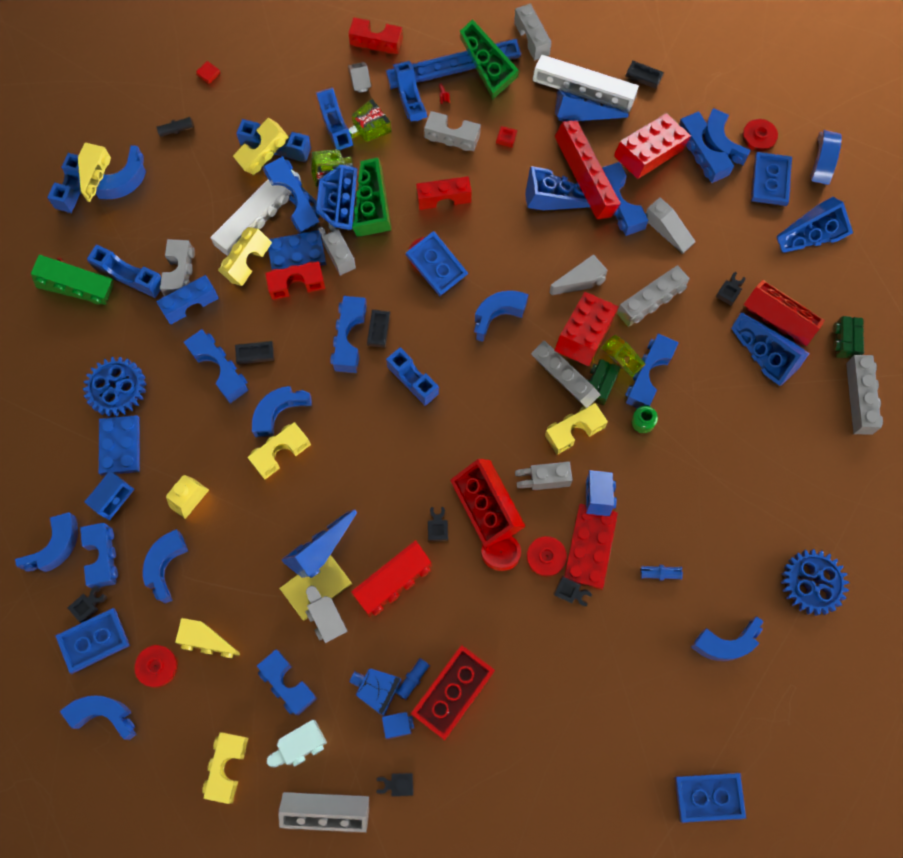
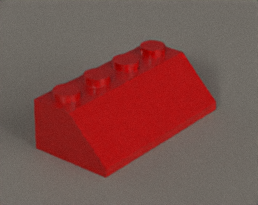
(784, 313)
(487, 502)
(392, 579)

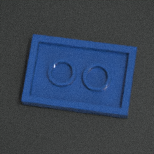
(771, 178)
(296, 250)
(436, 263)
(119, 445)
(92, 640)
(710, 797)

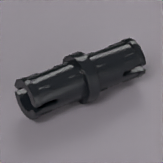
(175, 126)

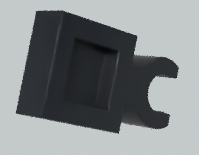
(730, 290)
(437, 528)
(569, 590)
(85, 606)
(399, 784)

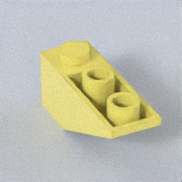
(92, 164)
(198, 635)

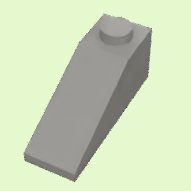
(669, 225)
(582, 277)

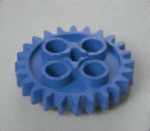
(106, 374)
(812, 600)

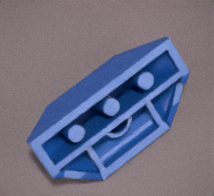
(337, 196)

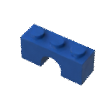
(65, 195)
(196, 292)
(404, 369)
(103, 571)
(273, 670)

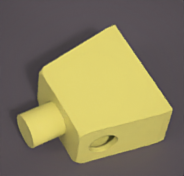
(185, 495)

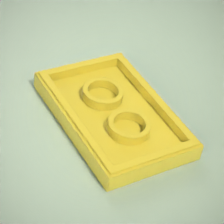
(329, 583)

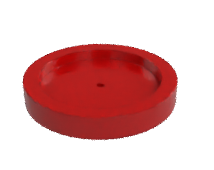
(760, 134)
(502, 555)
(545, 565)
(165, 666)

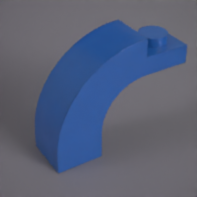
(409, 92)
(333, 119)
(717, 141)
(827, 156)
(124, 181)
(498, 304)
(272, 405)
(58, 549)
(156, 561)
(724, 650)
(89, 707)

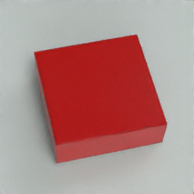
(208, 72)
(506, 136)

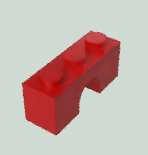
(388, 40)
(432, 192)
(280, 280)

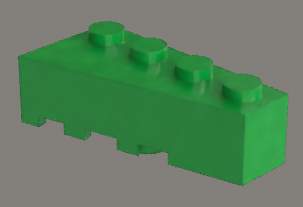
(488, 59)
(371, 203)
(71, 280)

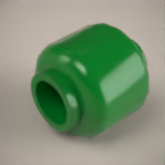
(644, 419)

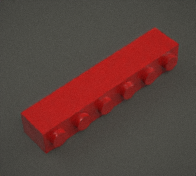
(587, 170)

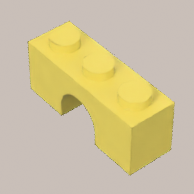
(271, 140)
(235, 266)
(588, 419)
(264, 457)
(218, 786)

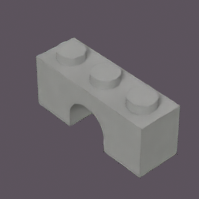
(529, 24)
(463, 137)
(179, 253)

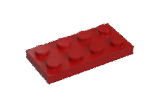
(590, 548)

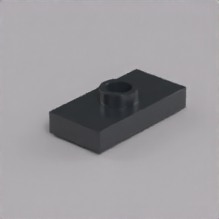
(644, 74)
(378, 328)
(254, 352)

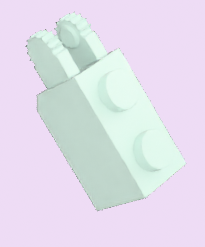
(297, 745)

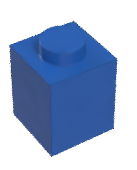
(397, 725)

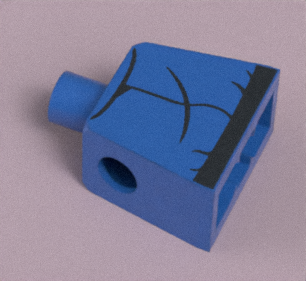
(376, 689)

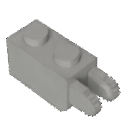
(338, 250)
(546, 476)
(325, 615)

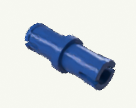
(661, 572)
(412, 679)

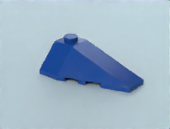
(575, 109)
(552, 192)
(820, 225)
(772, 351)
(308, 558)

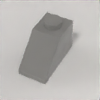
(359, 76)

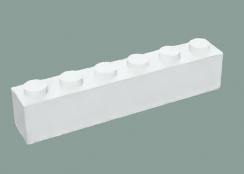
(585, 83)
(251, 214)

